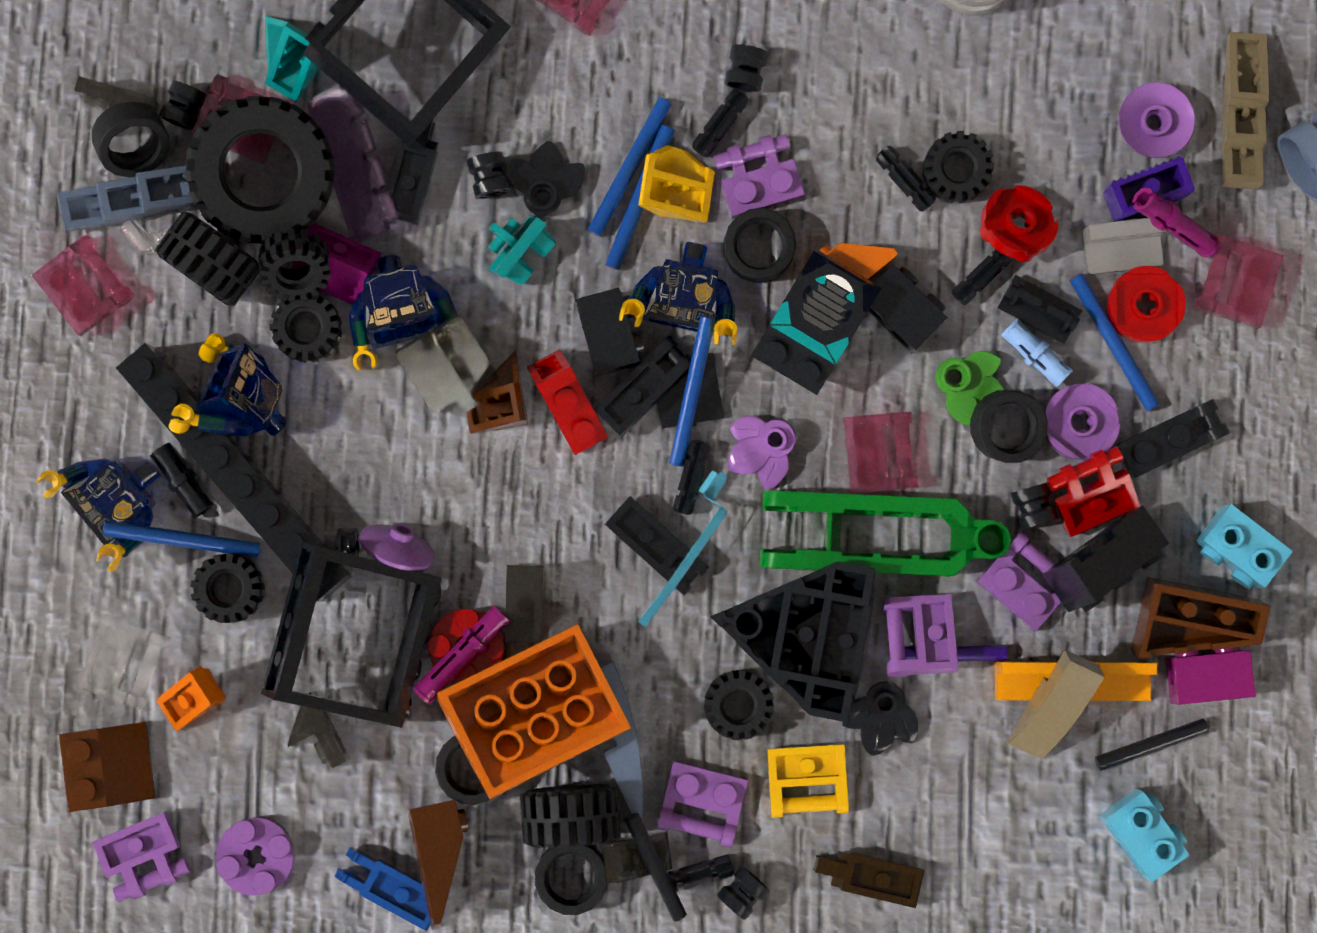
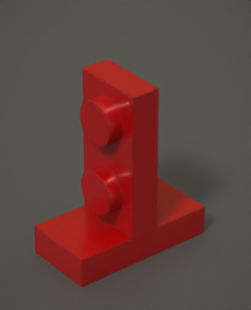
(567, 401)

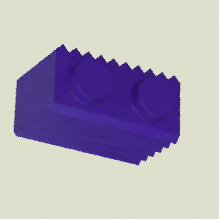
(1167, 180)

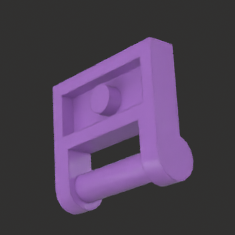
(1016, 588)
(933, 635)
(707, 791)

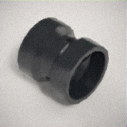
(746, 68)
(182, 96)
(488, 175)
(1034, 506)
(738, 900)

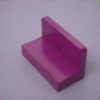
(348, 263)

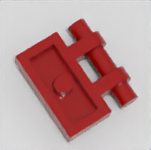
(1097, 501)

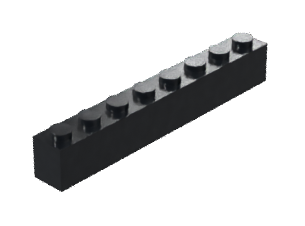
(227, 466)

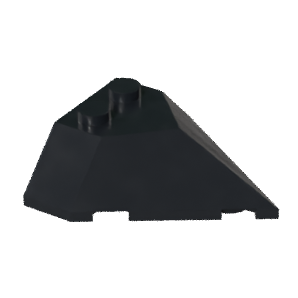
(810, 635)

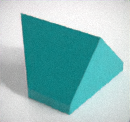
(287, 67)

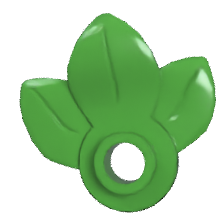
(975, 383)

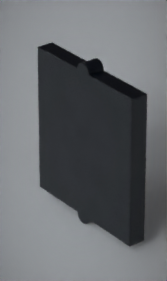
(709, 401)

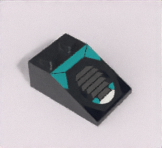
(816, 321)

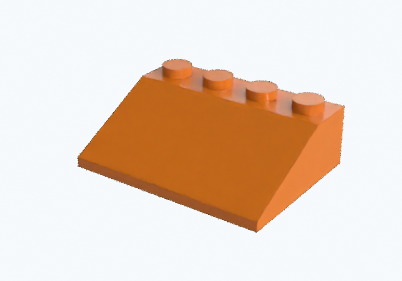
(533, 711)

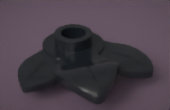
(546, 174)
(882, 724)

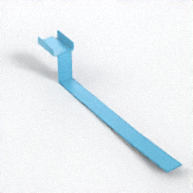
(710, 489)

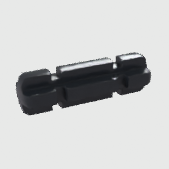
(720, 122)
(905, 178)
(981, 277)
(691, 477)
(701, 872)

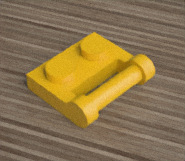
(805, 768)

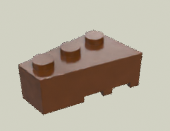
(1195, 618)

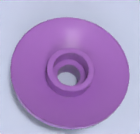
(1165, 104)
(397, 546)

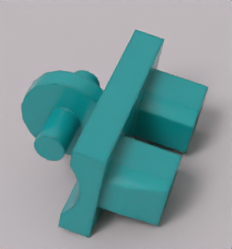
(529, 235)

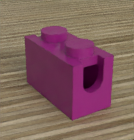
(1210, 676)

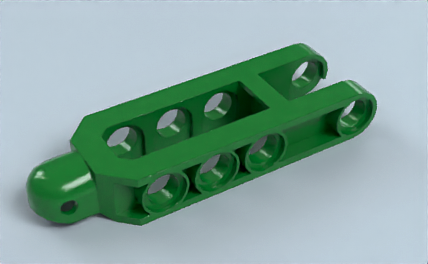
(968, 536)

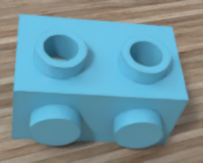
(1242, 547)
(1145, 834)

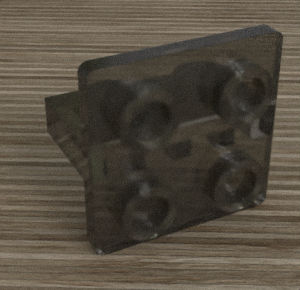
(447, 365)

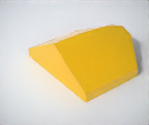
(676, 185)

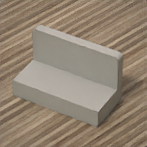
(1122, 246)

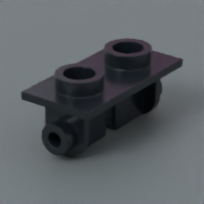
(1040, 309)

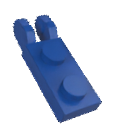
(388, 888)

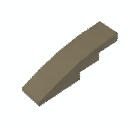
(1244, 110)

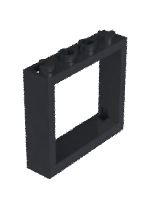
(474, 11)
(296, 622)

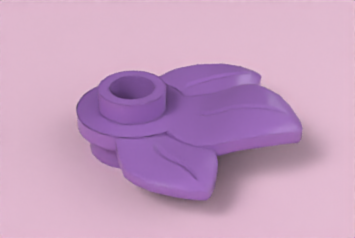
(757, 453)

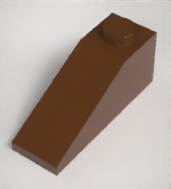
(437, 842)

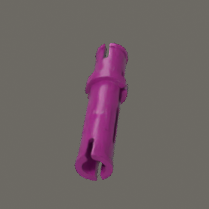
(1167, 216)
(462, 654)

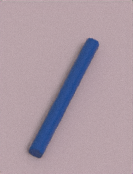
(629, 167)
(634, 210)
(1114, 342)
(692, 390)
(180, 538)

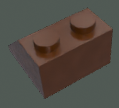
(107, 766)

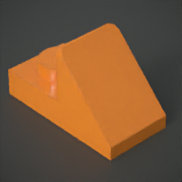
(190, 698)

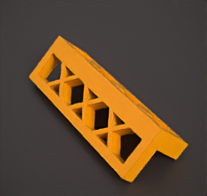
(1121, 682)

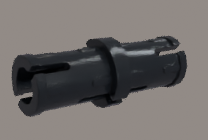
(181, 480)

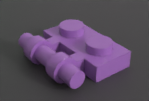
(761, 187)
(136, 845)

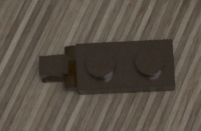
(872, 877)

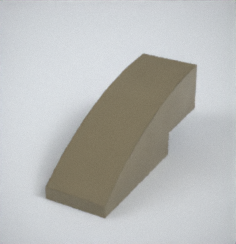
(1056, 705)

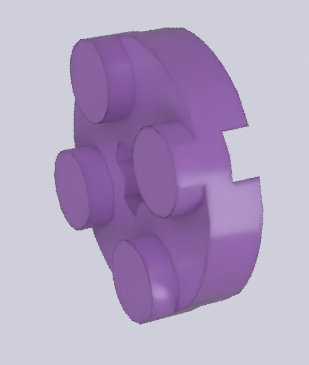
(1102, 421)
(234, 864)

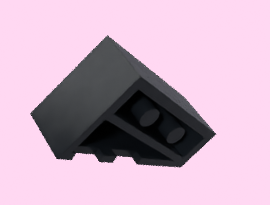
(1107, 560)

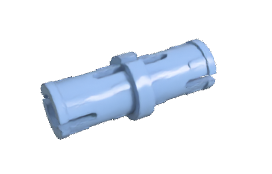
(1036, 352)

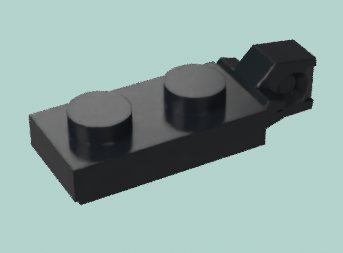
(412, 175)

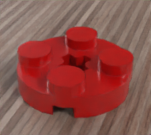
(1007, 237)
(1160, 289)
(449, 631)

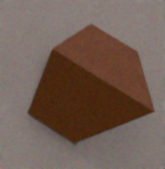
(499, 401)

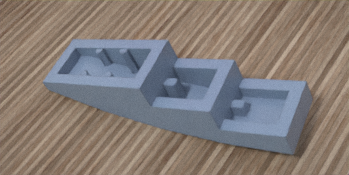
(125, 198)
(625, 755)

